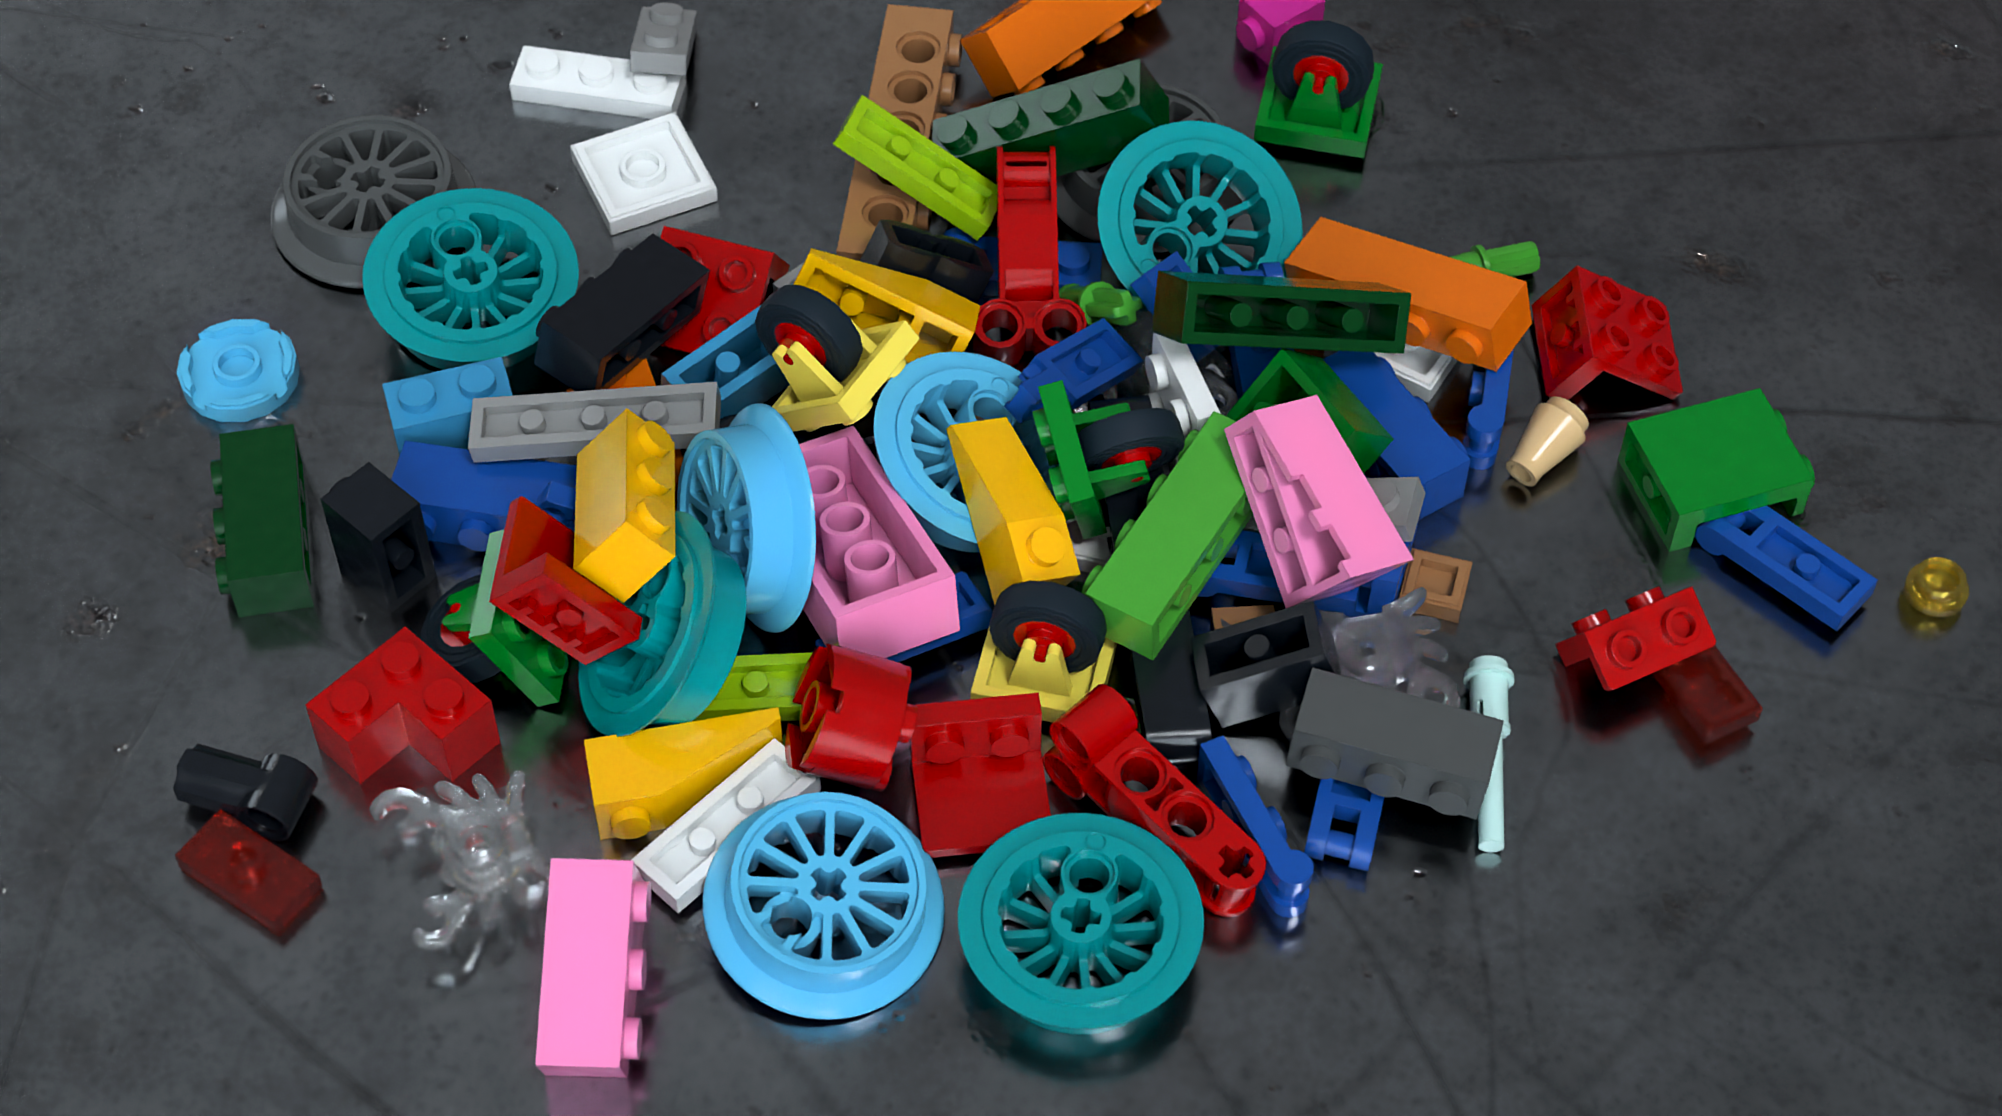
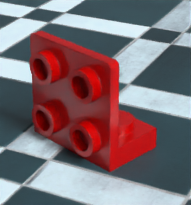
(734, 284)
(1601, 326)
(547, 595)
(977, 771)

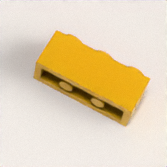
(625, 505)

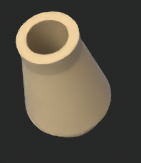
(1549, 437)

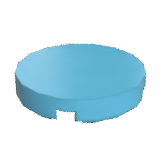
(238, 371)

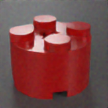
(850, 717)

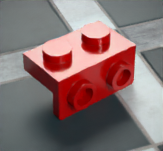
(1643, 641)

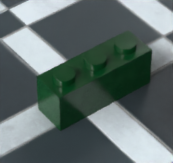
(262, 521)

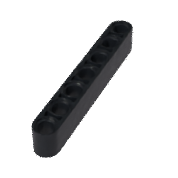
(1165, 689)

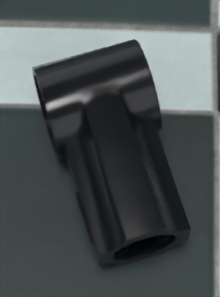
(260, 794)

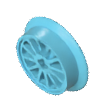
(930, 386)
(757, 507)
(779, 968)

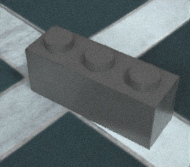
(1394, 743)

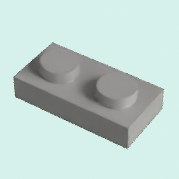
(663, 39)

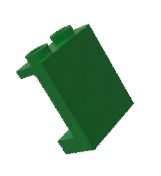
(1713, 464)

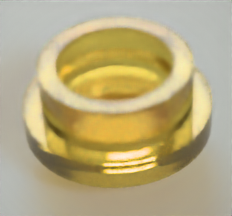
(1937, 587)

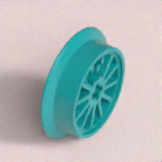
(1195, 148)
(468, 284)
(685, 643)
(1076, 849)

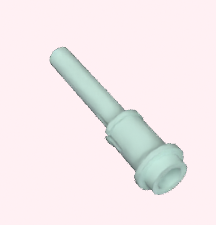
(1489, 684)

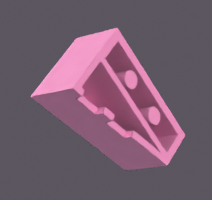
(1312, 502)
(592, 968)

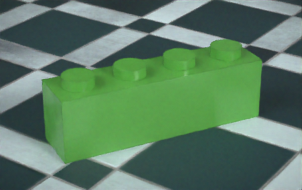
(1173, 544)

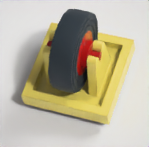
(827, 357)
(1046, 644)

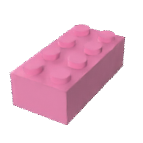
(875, 567)

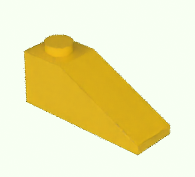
(885, 296)
(1010, 507)
(664, 771)

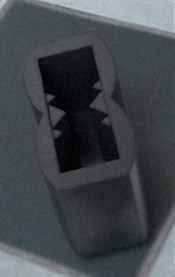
(937, 258)

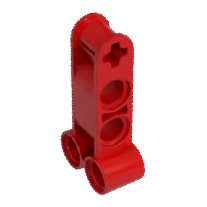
(1026, 260)
(1102, 749)

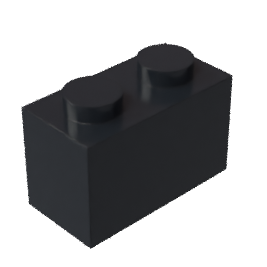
(379, 537)
(1262, 662)

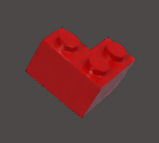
(399, 700)

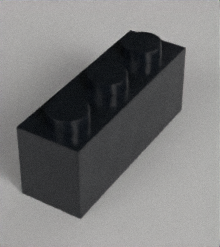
(620, 315)

